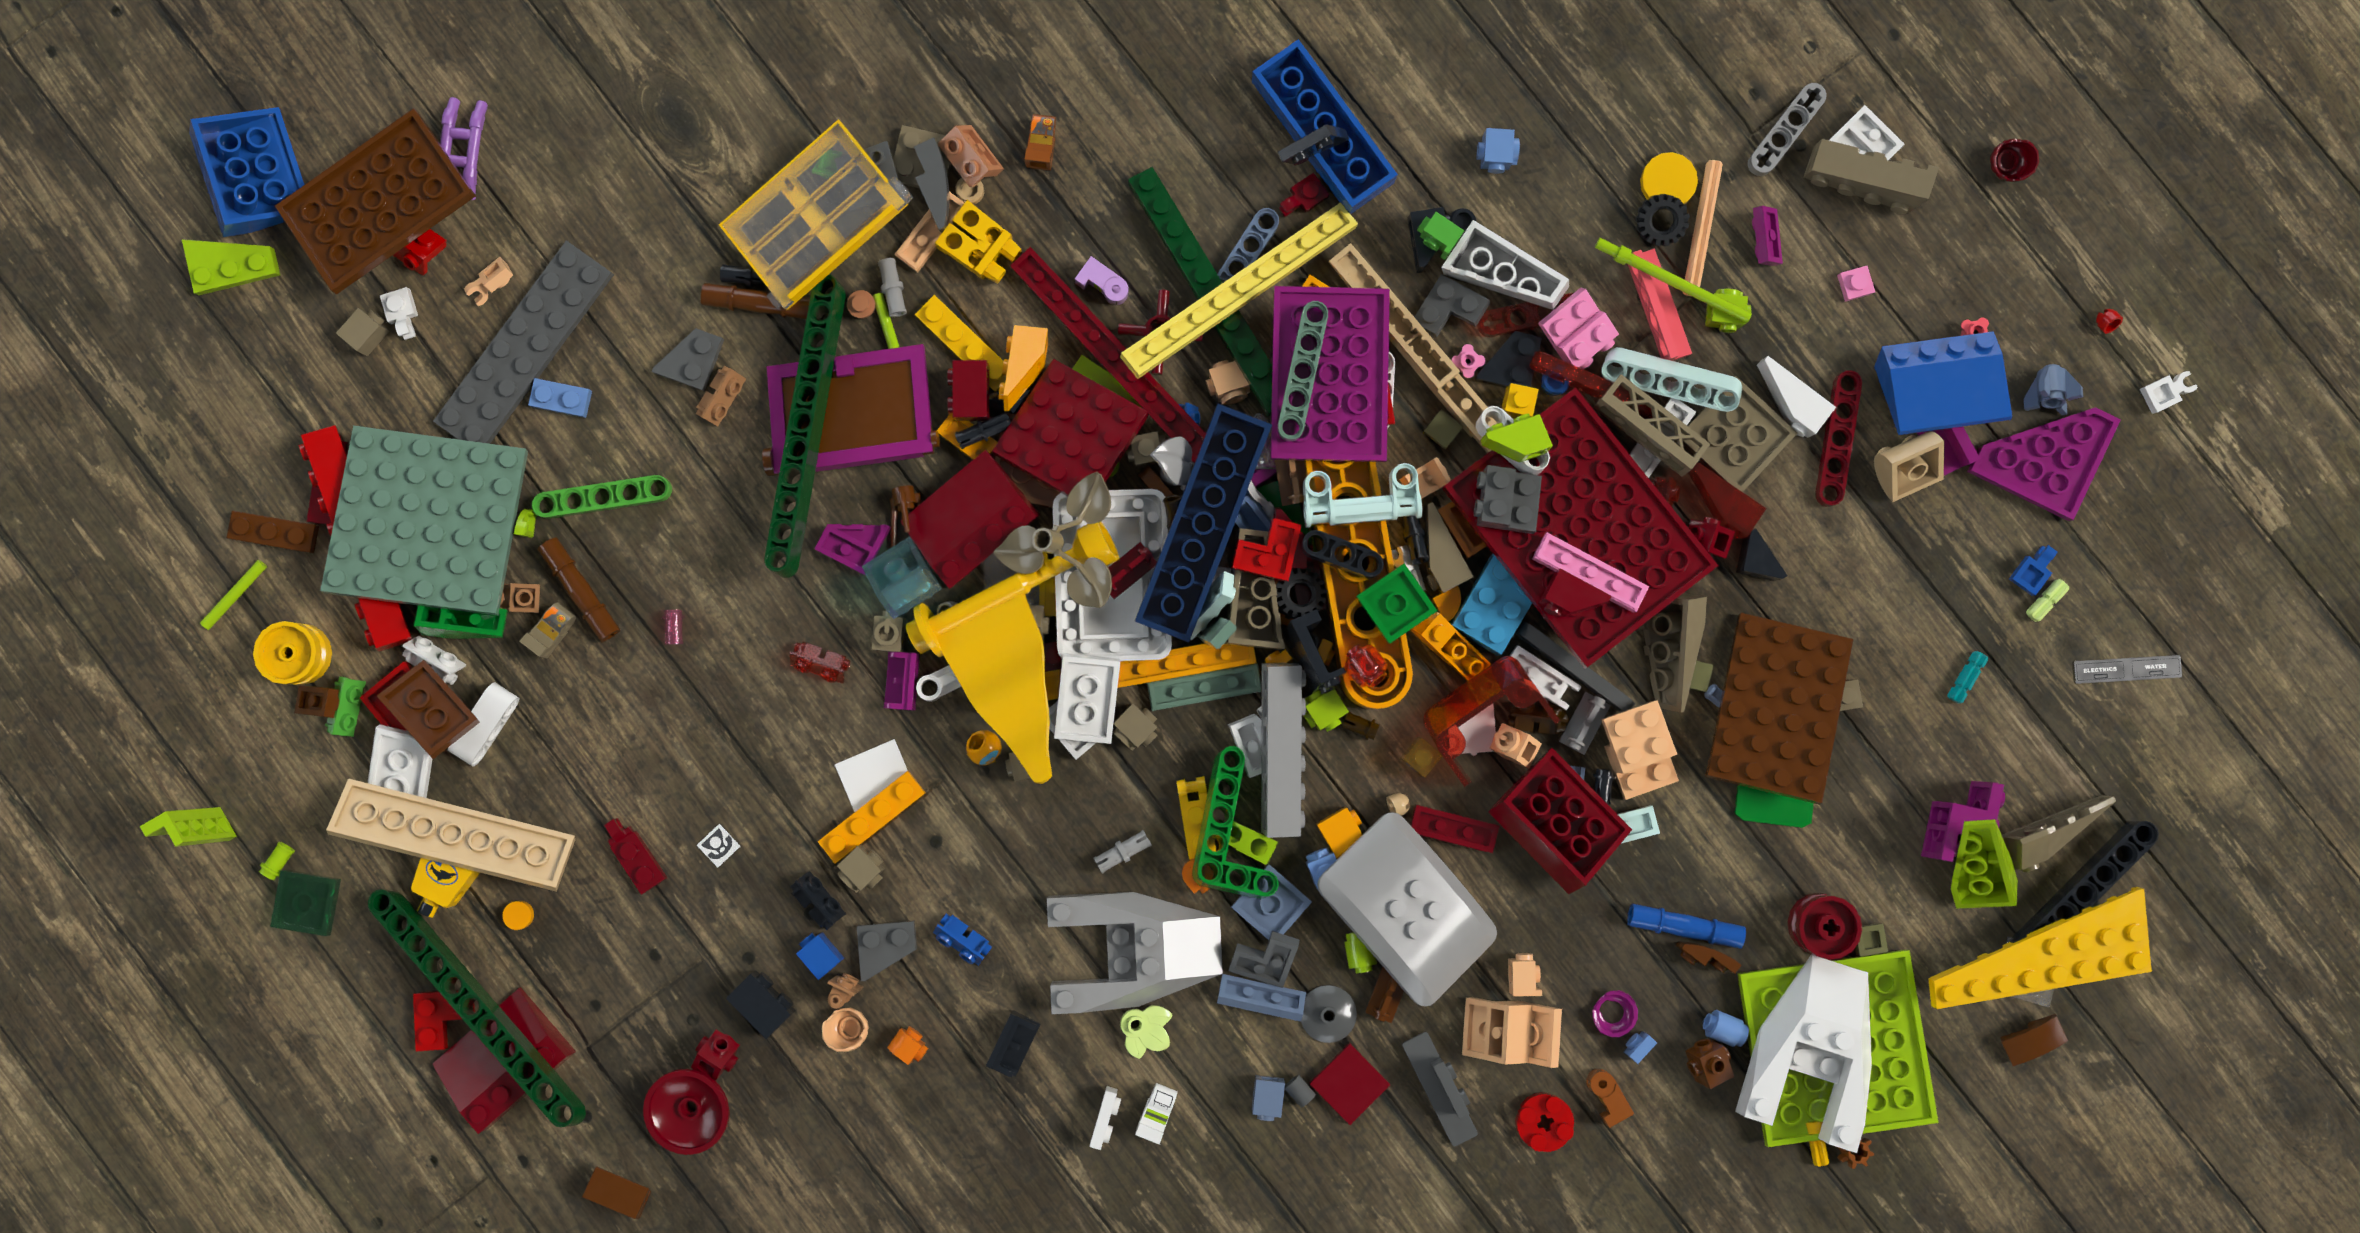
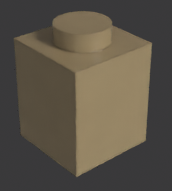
(363, 331)

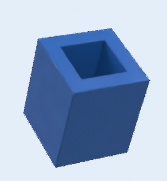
(819, 954)

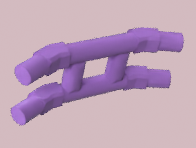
(473, 136)

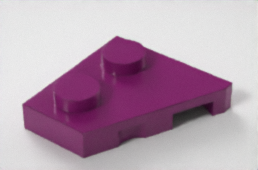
(852, 544)

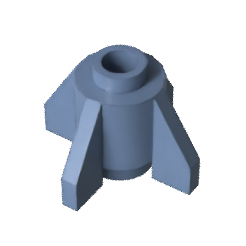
(2052, 389)

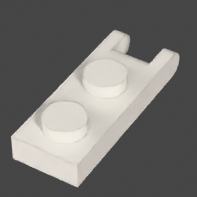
(1547, 679)

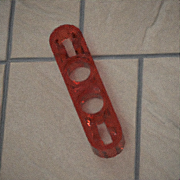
(1528, 309)

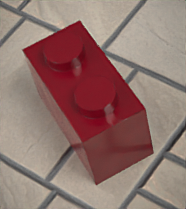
(969, 390)

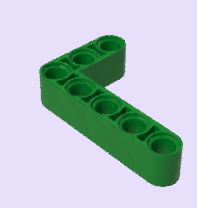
(1222, 833)

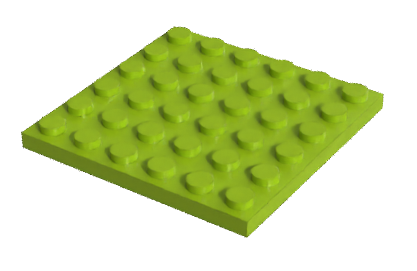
(1900, 1071)

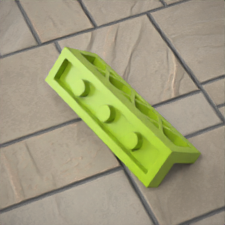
(191, 826)

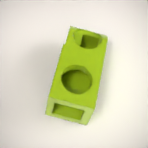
(1252, 843)

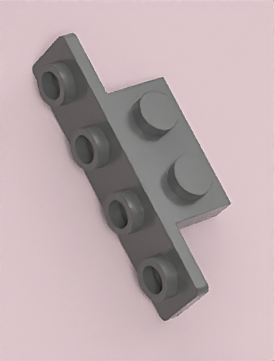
(1440, 1088)

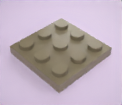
(1740, 439)

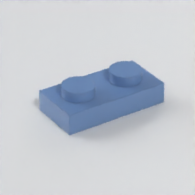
(560, 398)

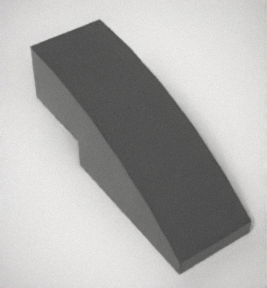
(934, 181)

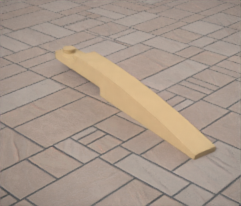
(1417, 346)

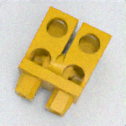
(986, 248)

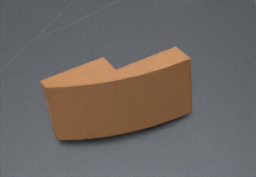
(521, 598)

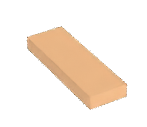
(921, 241)

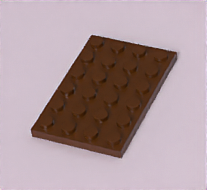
(375, 201)
(1779, 708)

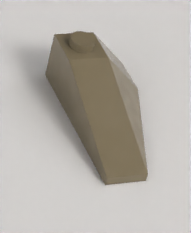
(1673, 648)
(2045, 837)

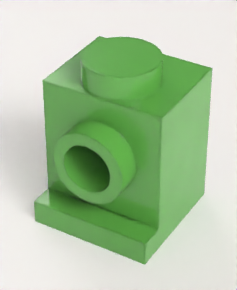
(1440, 234)

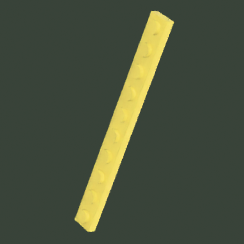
(1238, 291)

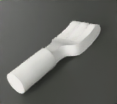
(1267, 506)

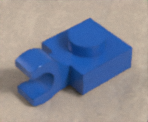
(2032, 573)

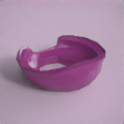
(1629, 1016)

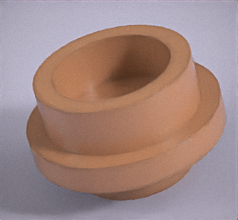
(861, 304)

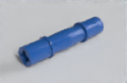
(1686, 926)

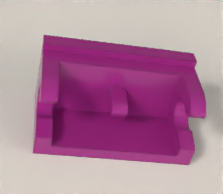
(902, 680)

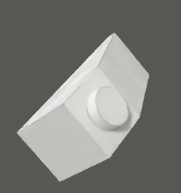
(1797, 402)

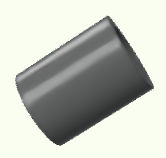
(1299, 1091)

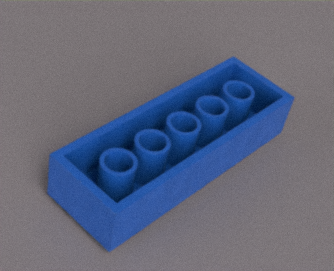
(1308, 101)

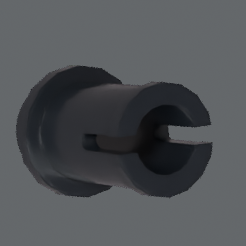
(1603, 784)

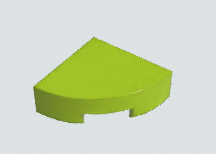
(525, 523)

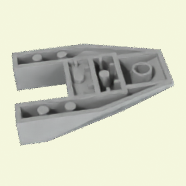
(1150, 949)

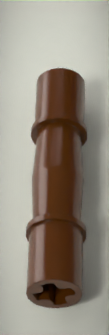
(749, 300)
(578, 589)

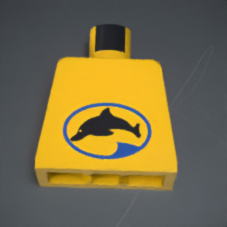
(440, 885)

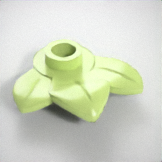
(1150, 1031)

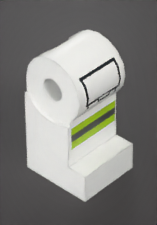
(1156, 1113)

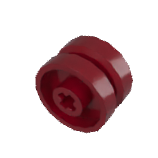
(1841, 930)

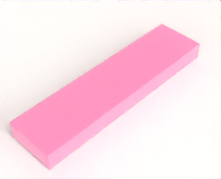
(1558, 554)

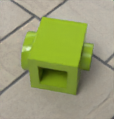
(1721, 320)
(1324, 710)

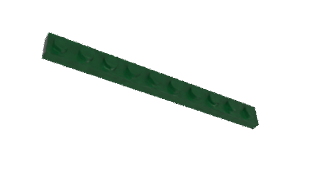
(1202, 280)

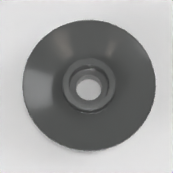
(1317, 1003)

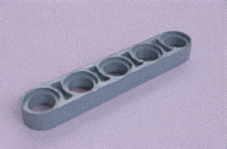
(1254, 231)

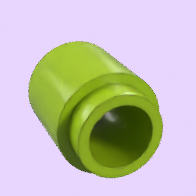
(1358, 954)

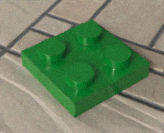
(1396, 603)

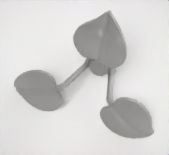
(1175, 461)

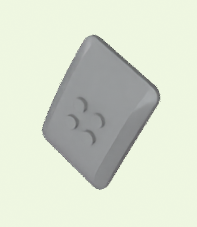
(1407, 908)

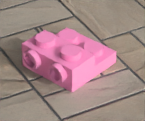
(1579, 329)

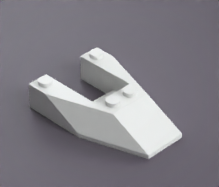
(1821, 1032)

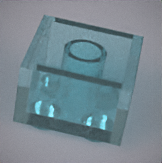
(901, 578)

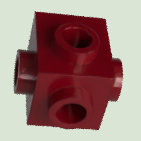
(1707, 533)
(715, 1055)

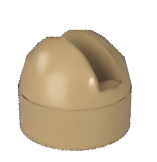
(1398, 803)

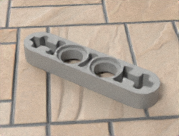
(1786, 129)

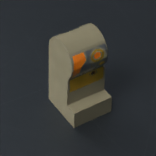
(549, 631)

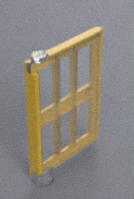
(814, 215)

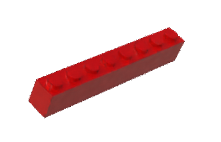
(328, 461)

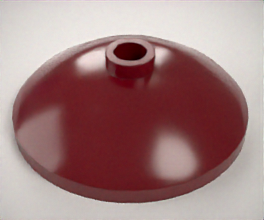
(678, 1125)

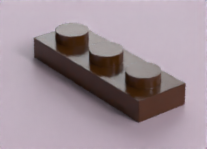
(272, 531)

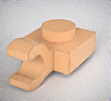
(491, 278)

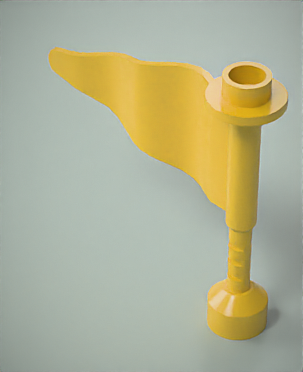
(1000, 651)

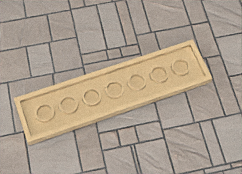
(451, 835)

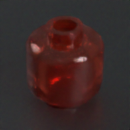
(1365, 666)

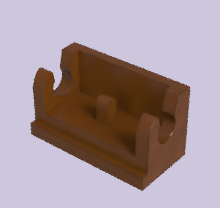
(617, 1193)

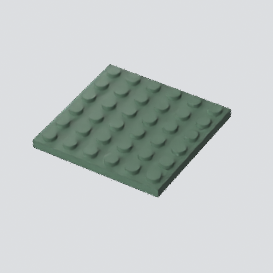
(424, 520)

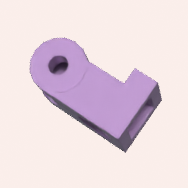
(1104, 280)

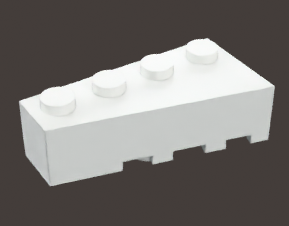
(1502, 267)

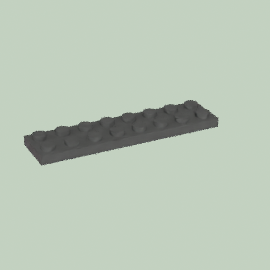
(524, 346)

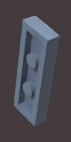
(1261, 997)

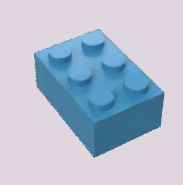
(1492, 608)

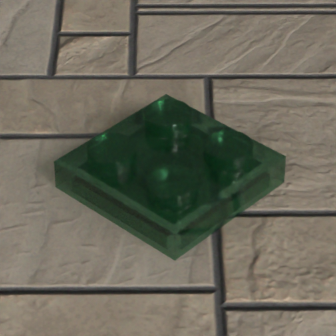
(305, 902)

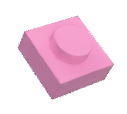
(1856, 283)

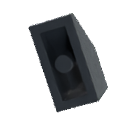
(1421, 253)

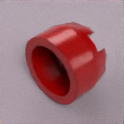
(2109, 320)

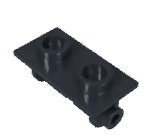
(810, 890)

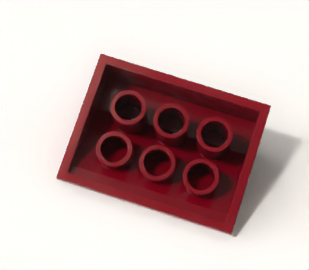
(969, 518)
(1560, 821)
(479, 1082)

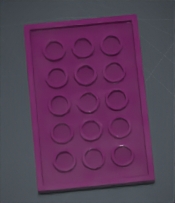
(1351, 380)

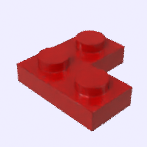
(1275, 558)
(430, 1020)

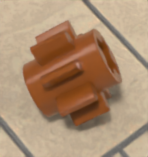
(1860, 1157)

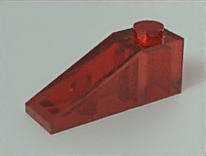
(1727, 502)

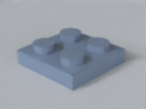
(1273, 912)

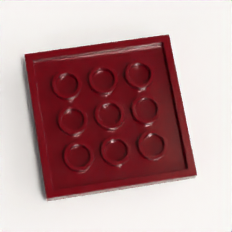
(1069, 429)

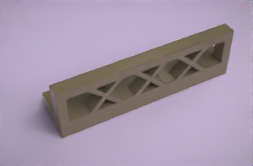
(1647, 434)

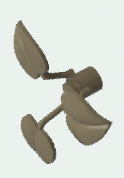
(1023, 548)

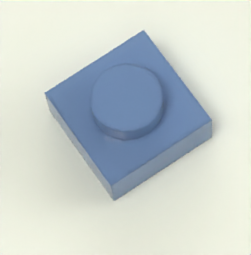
(1639, 1046)

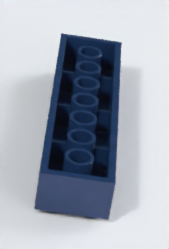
(1203, 522)

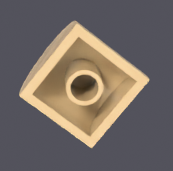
(1910, 465)

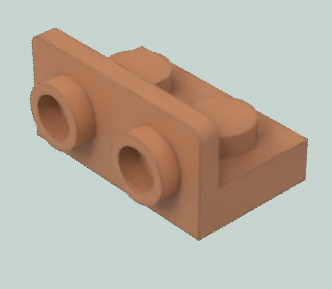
(969, 155)

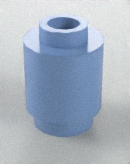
(1725, 1028)

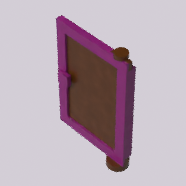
(872, 411)

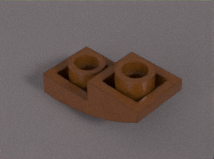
(1698, 953)
(2034, 1041)

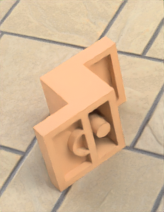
(1640, 749)
(1512, 1032)

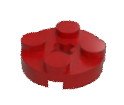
(1552, 1107)

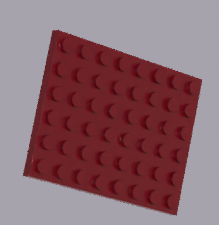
(1603, 506)

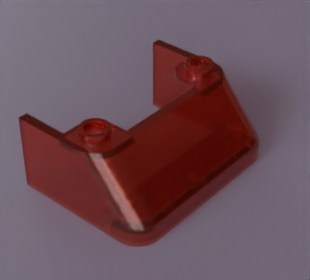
(1499, 679)

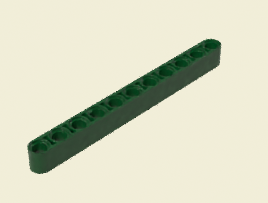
(810, 436)
(487, 1012)

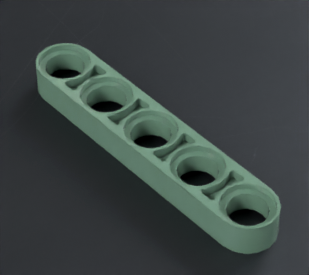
(1306, 357)

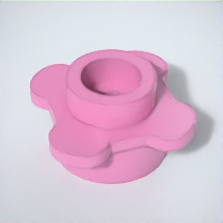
(1468, 353)

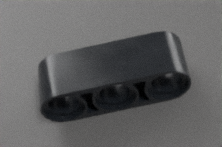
(1356, 552)

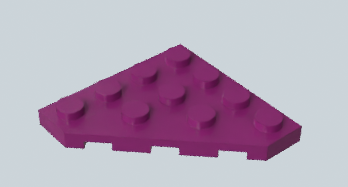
(2050, 462)

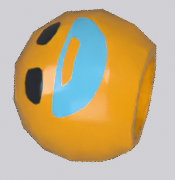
(983, 747)

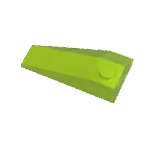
(1983, 868)

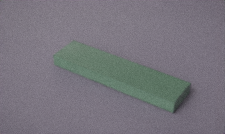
(1217, 632)
(1204, 687)

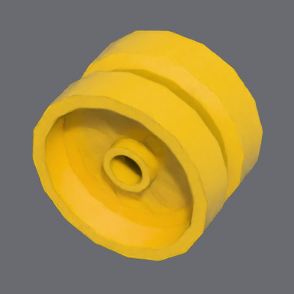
(292, 653)

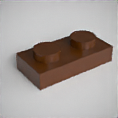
(317, 701)

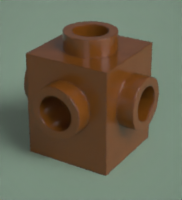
(1709, 1063)

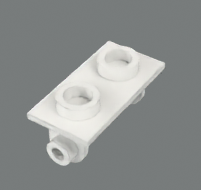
(442, 662)

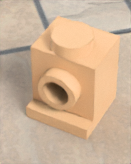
(1523, 975)

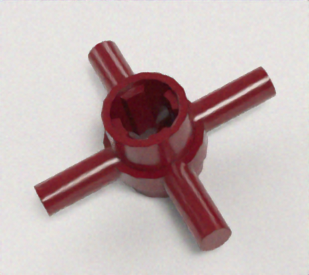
(1152, 324)

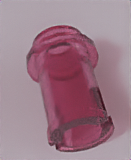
(673, 626)

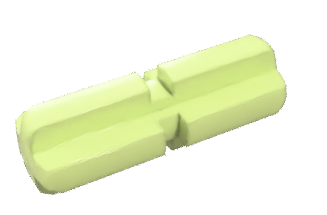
(2050, 596)

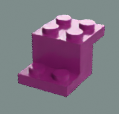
(1947, 819)

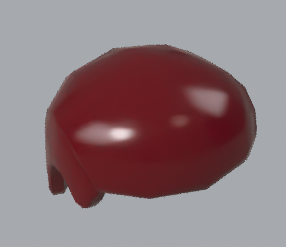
(2014, 160)

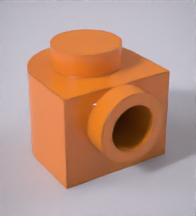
(1207, 873)
(908, 1045)

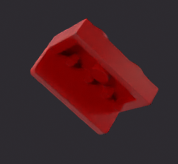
(421, 251)

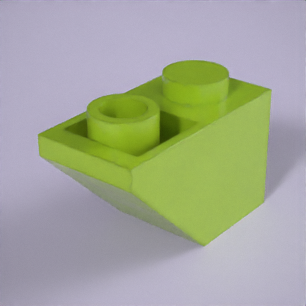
(1519, 440)

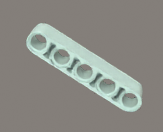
(1685, 374)

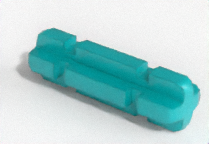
(1967, 677)

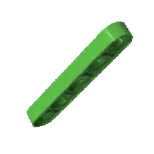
(588, 493)

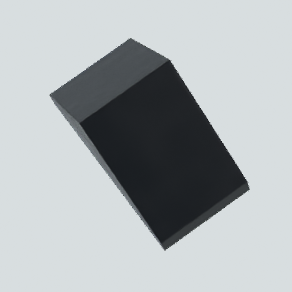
(1758, 560)

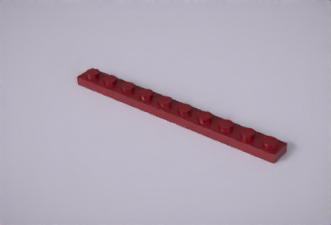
(1106, 349)

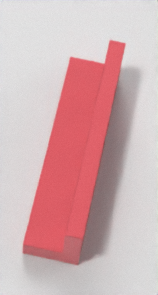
(1660, 311)

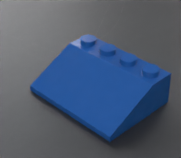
(246, 167)
(1944, 383)

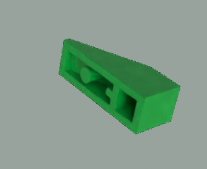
(459, 624)

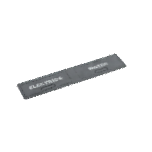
(2128, 669)

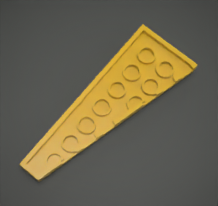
(2083, 949)

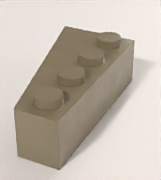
(1870, 176)

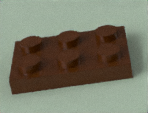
(428, 709)

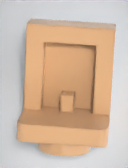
(1430, 477)

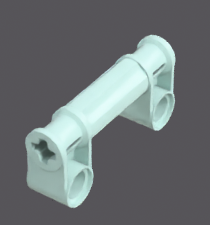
(1362, 508)

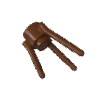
(904, 500)

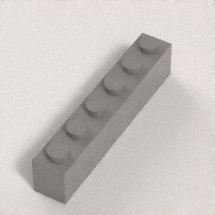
(1282, 749)

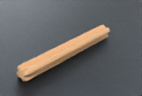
(1703, 222)

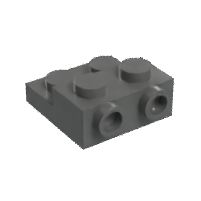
(1507, 499)

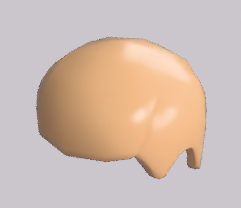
(845, 1030)

